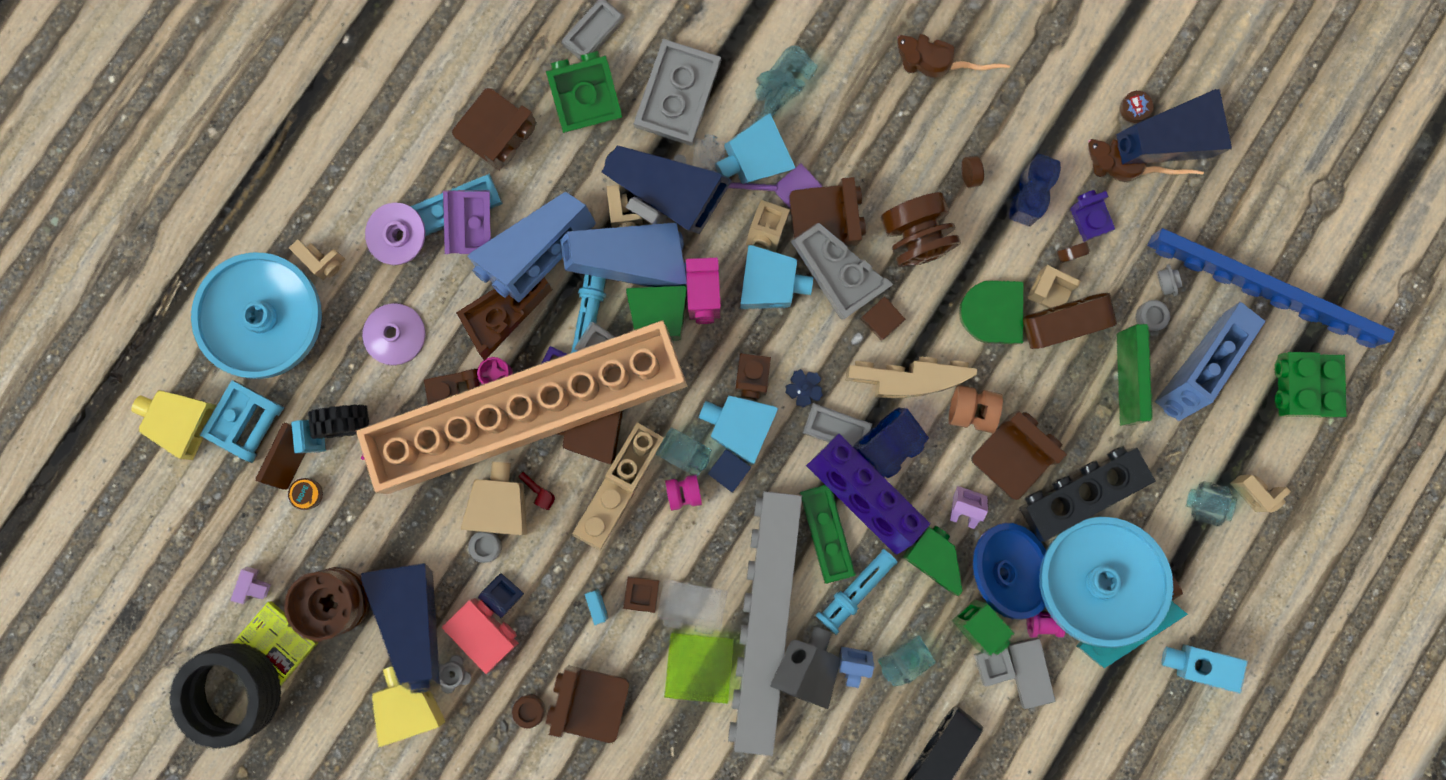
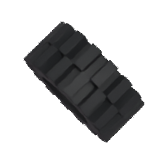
(337, 421)

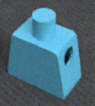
(756, 153)
(771, 280)
(740, 425)
(1215, 669)

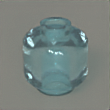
(1211, 503)

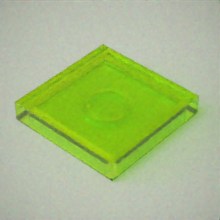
(699, 667)

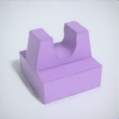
(969, 504)
(248, 586)

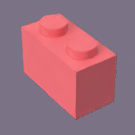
(481, 634)

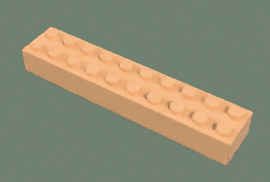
(521, 408)

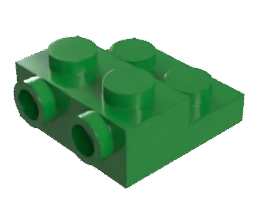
(583, 92)
(1311, 385)

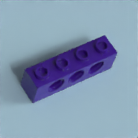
(868, 494)

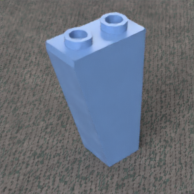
(530, 248)
(628, 254)
(1210, 363)

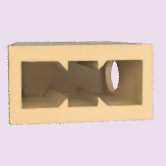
(496, 504)

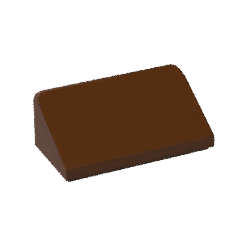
(281, 460)

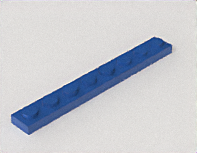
(1280, 293)

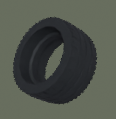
(190, 703)

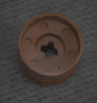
(918, 225)
(312, 611)

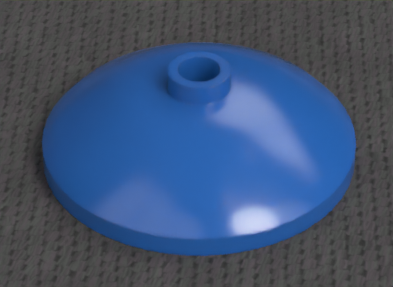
(1009, 570)

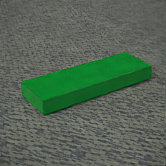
(827, 534)

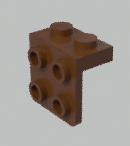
(494, 128)
(831, 207)
(1017, 454)
(587, 704)

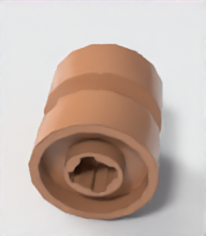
(964, 408)

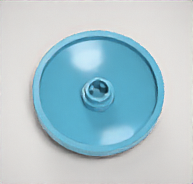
(256, 315)
(1106, 582)

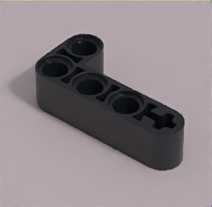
(947, 747)

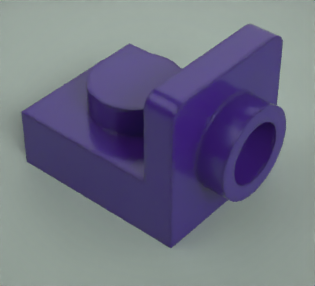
(1092, 215)

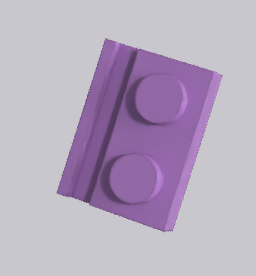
(466, 220)

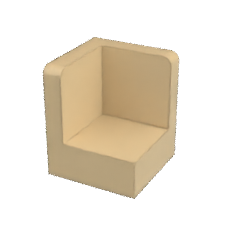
(1052, 287)

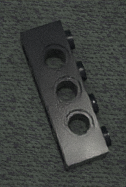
(1132, 477)

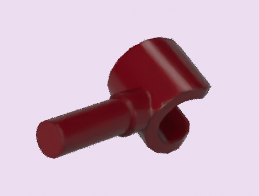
(544, 497)

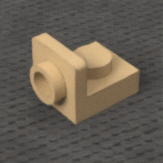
(617, 208)
(767, 226)
(319, 264)
(1255, 493)

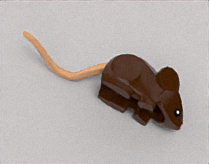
(933, 58)
(1107, 159)

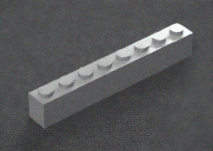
(767, 622)

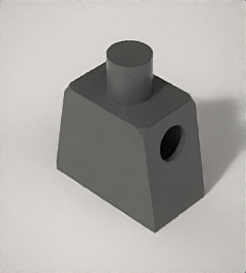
(808, 670)

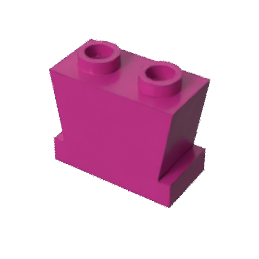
(703, 290)

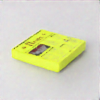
(276, 640)

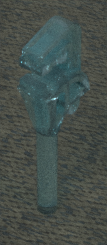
(781, 86)

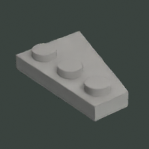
(838, 271)

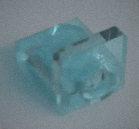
(684, 452)
(906, 662)

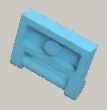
(232, 417)

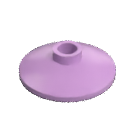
(382, 231)
(408, 337)

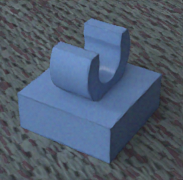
(855, 664)

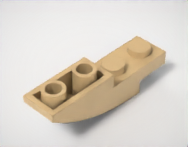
(923, 377)
(618, 486)

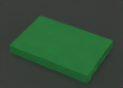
(1134, 375)

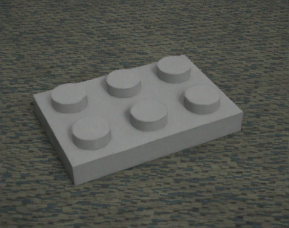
(677, 92)

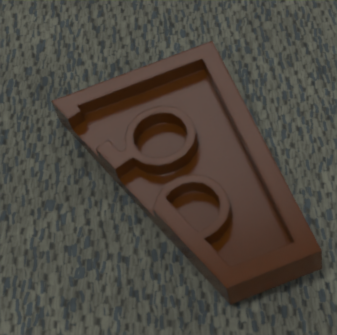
(494, 318)

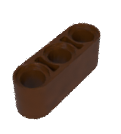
(1069, 320)

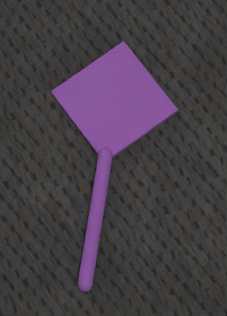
(797, 179)

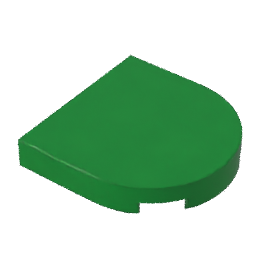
(994, 312)

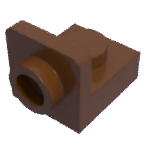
(752, 376)

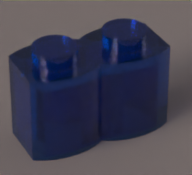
(1034, 191)
(892, 442)

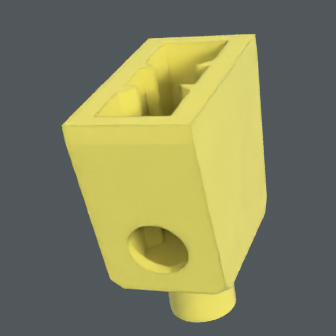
(173, 421)
(403, 713)

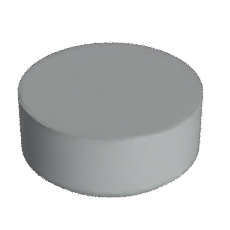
(1154, 314)
(485, 547)

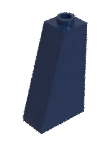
(1181, 133)
(672, 187)
(407, 622)

